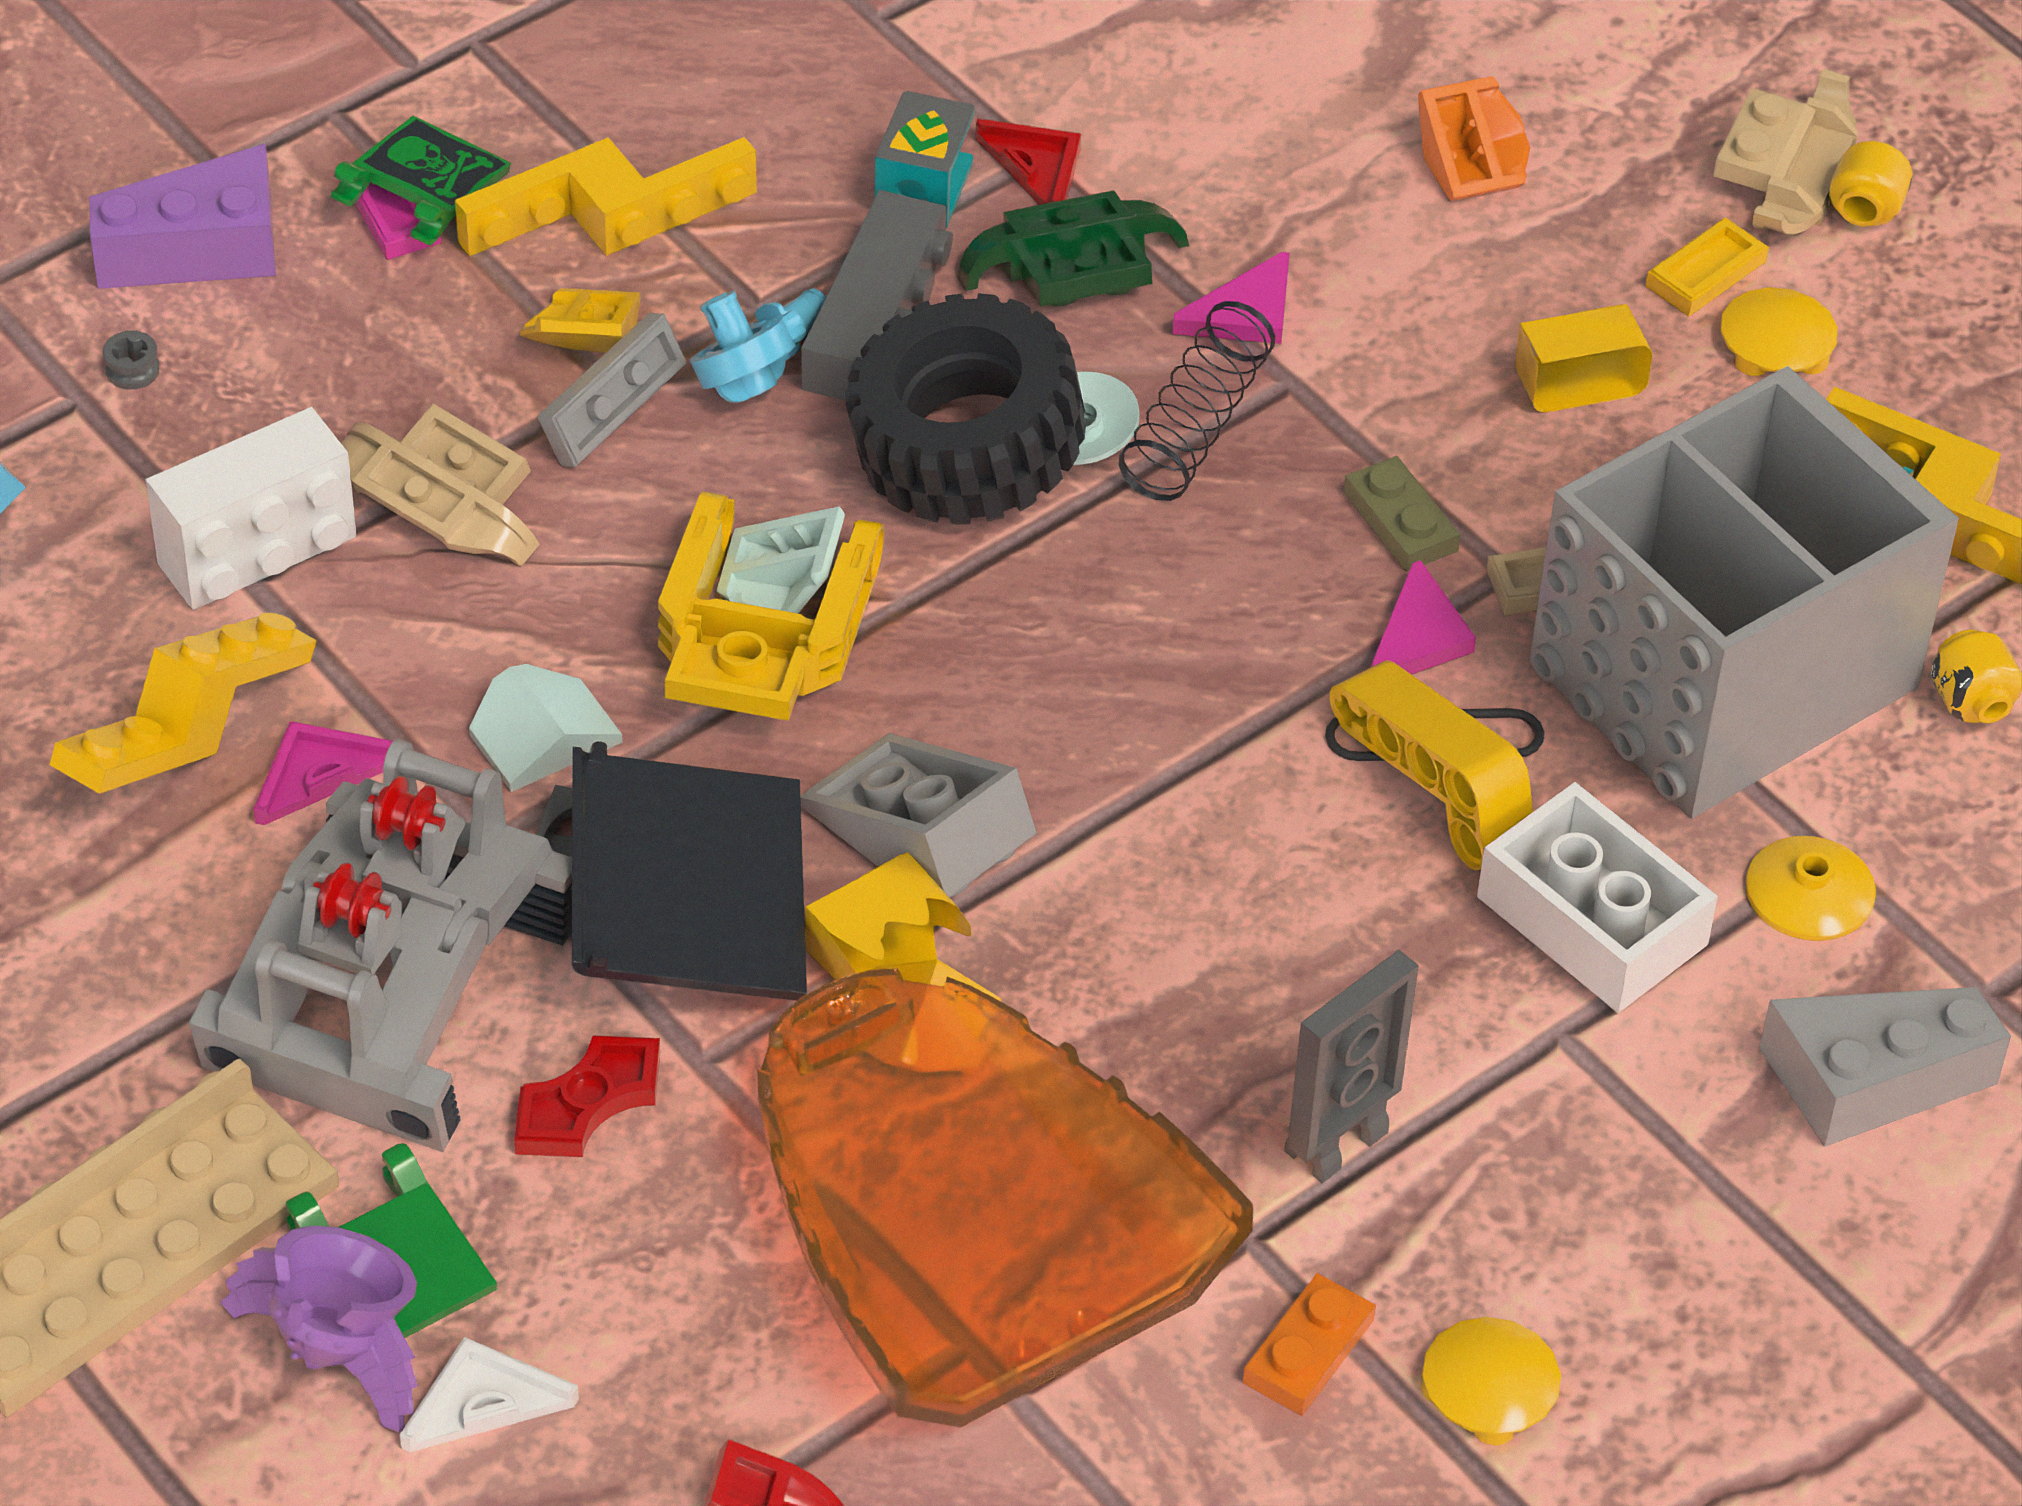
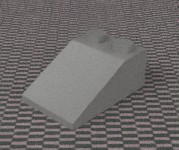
(929, 801)

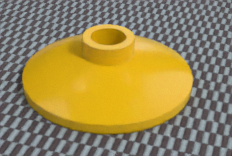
(1810, 888)

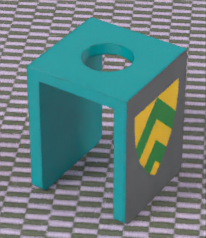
(923, 152)

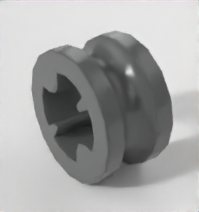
(131, 360)

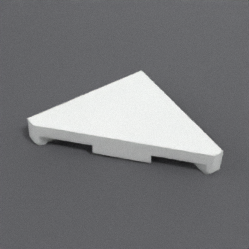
(482, 1393)

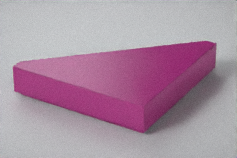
(1259, 287)
(1424, 626)
(313, 765)

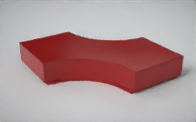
(565, 1111)

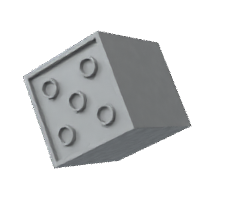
(1740, 590)

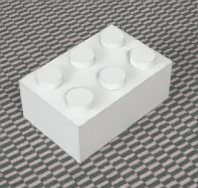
(251, 508)
(1596, 896)

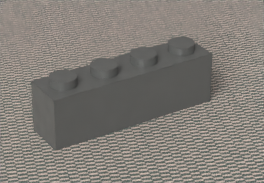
(881, 277)

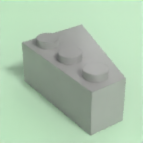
(1881, 1054)

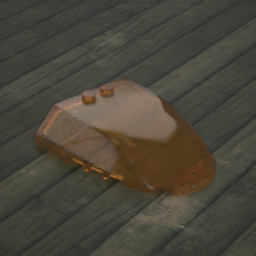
(978, 1192)

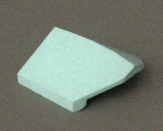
(781, 560)
(535, 720)

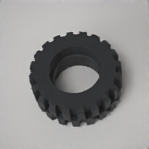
(975, 463)

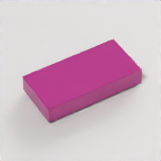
(390, 221)

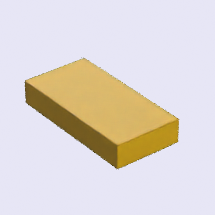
(1707, 266)

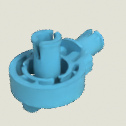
(753, 355)

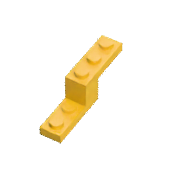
(606, 196)
(1954, 472)
(183, 702)

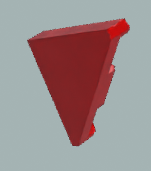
(1034, 156)

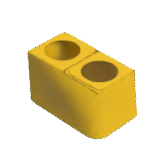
(1583, 358)

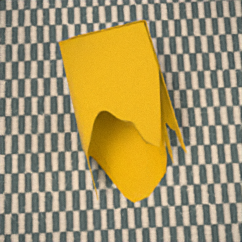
(880, 919)

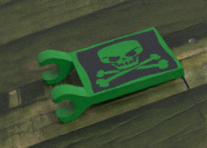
(423, 168)

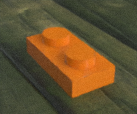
(1309, 1344)

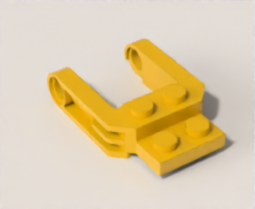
(753, 654)

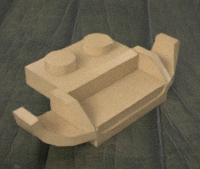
(1790, 152)
(445, 482)

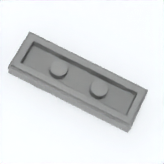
(612, 389)

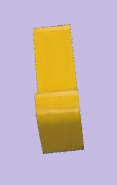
(1439, 749)

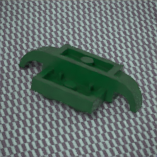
(1072, 247)

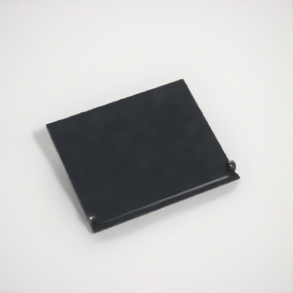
(687, 876)

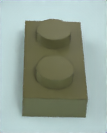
(1401, 513)

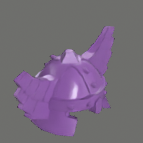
(336, 1307)

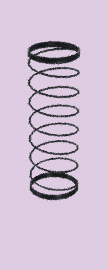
(1122, 465)

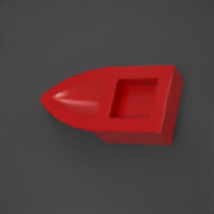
(759, 1479)

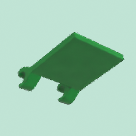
(422, 1234)

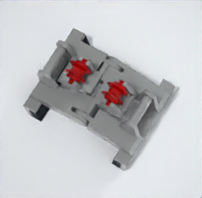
(376, 881)

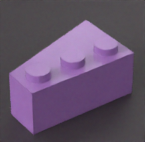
(187, 225)

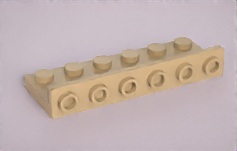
(144, 1226)

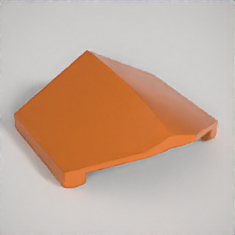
(1472, 138)

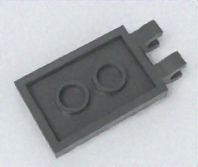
(1351, 1064)

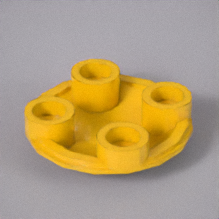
(1778, 330)
(1491, 1377)

